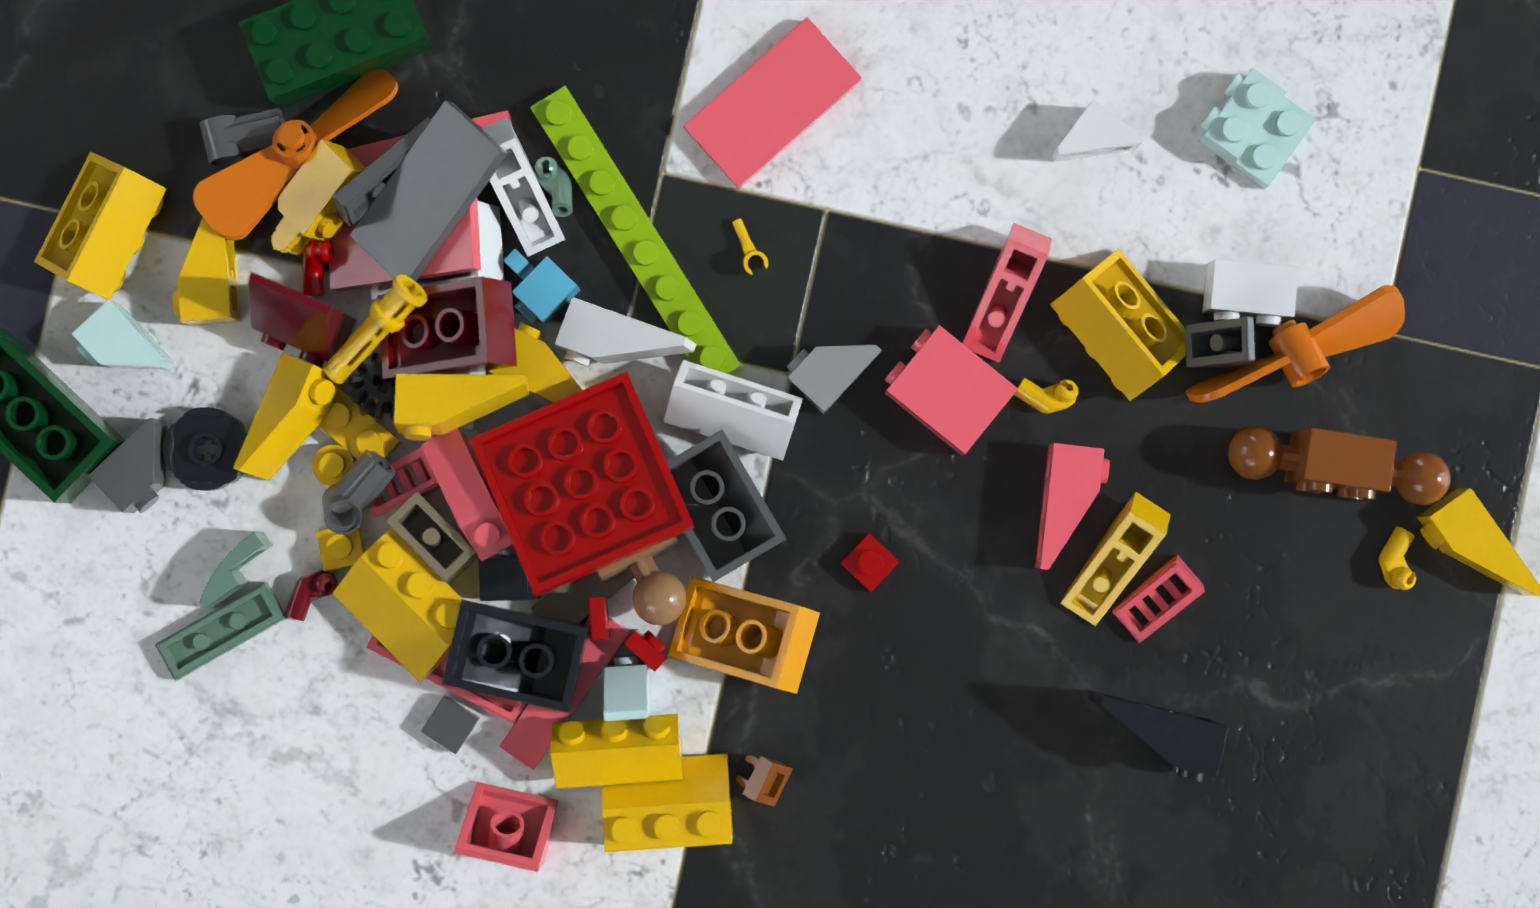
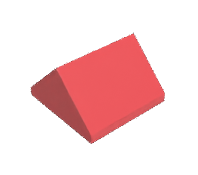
(507, 827)

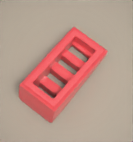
(423, 473)
(1181, 599)

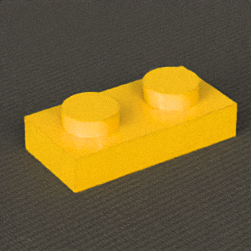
(357, 431)

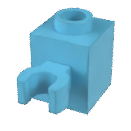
(543, 288)

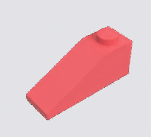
(1007, 292)
(1069, 489)
(467, 492)

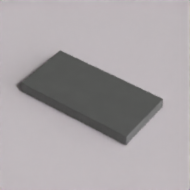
(428, 193)

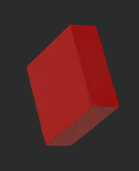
(598, 618)

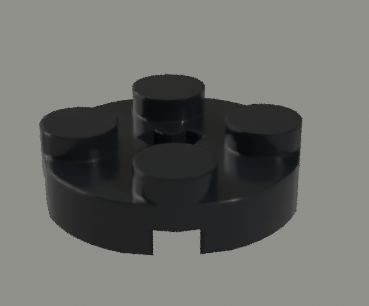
(191, 430)

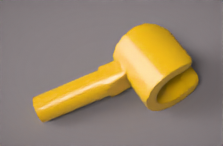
(747, 246)

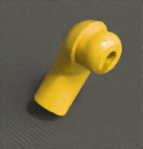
(1050, 398)
(1393, 560)

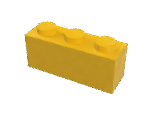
(616, 751)

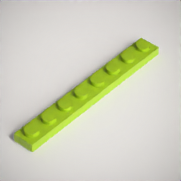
(632, 230)

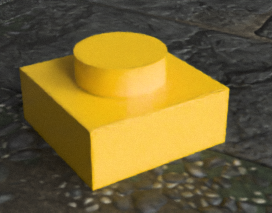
(340, 549)

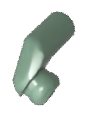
(556, 184)

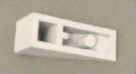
(522, 194)
(611, 337)

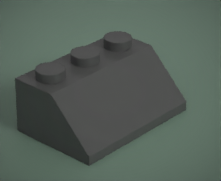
(724, 506)

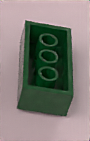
(328, 43)
(47, 425)

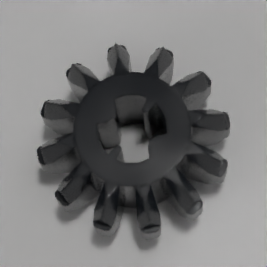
(367, 389)

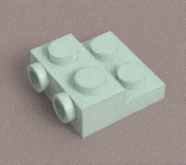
(1255, 127)

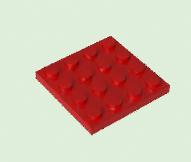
(581, 484)

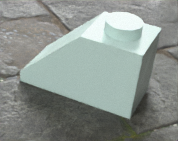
(119, 341)
(627, 690)

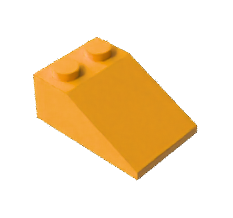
(744, 634)

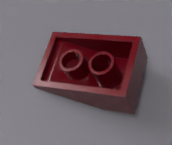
(296, 320)
(457, 331)

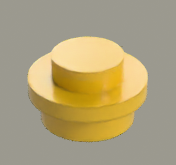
(331, 464)

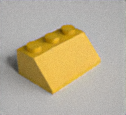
(100, 226)
(1123, 325)
(402, 603)
(671, 811)

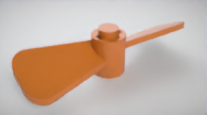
(245, 191)
(1303, 350)

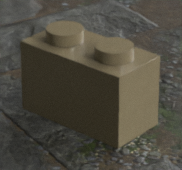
(432, 538)

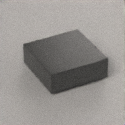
(450, 724)

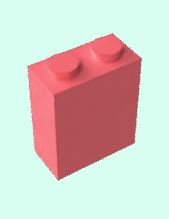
(949, 389)

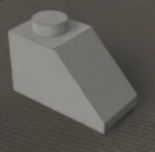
(829, 371)

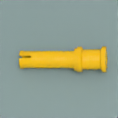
(385, 317)

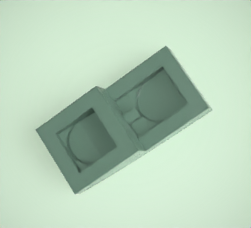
(228, 577)

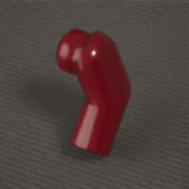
(307, 589)

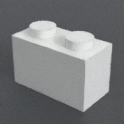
(1250, 290)

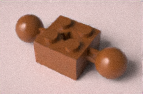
(1340, 461)

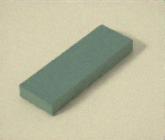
(221, 631)

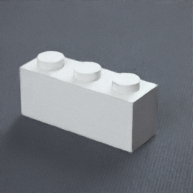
(745, 411)

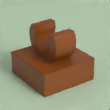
(766, 780)

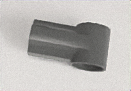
(232, 137)
(358, 489)

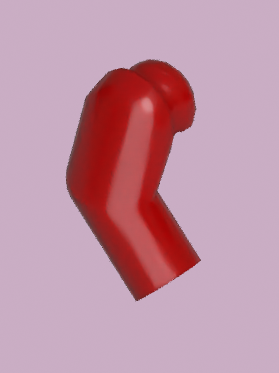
(312, 266)

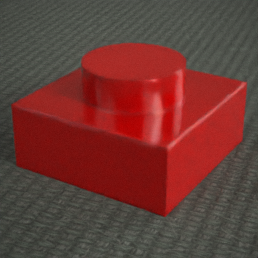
(870, 562)
(647, 648)

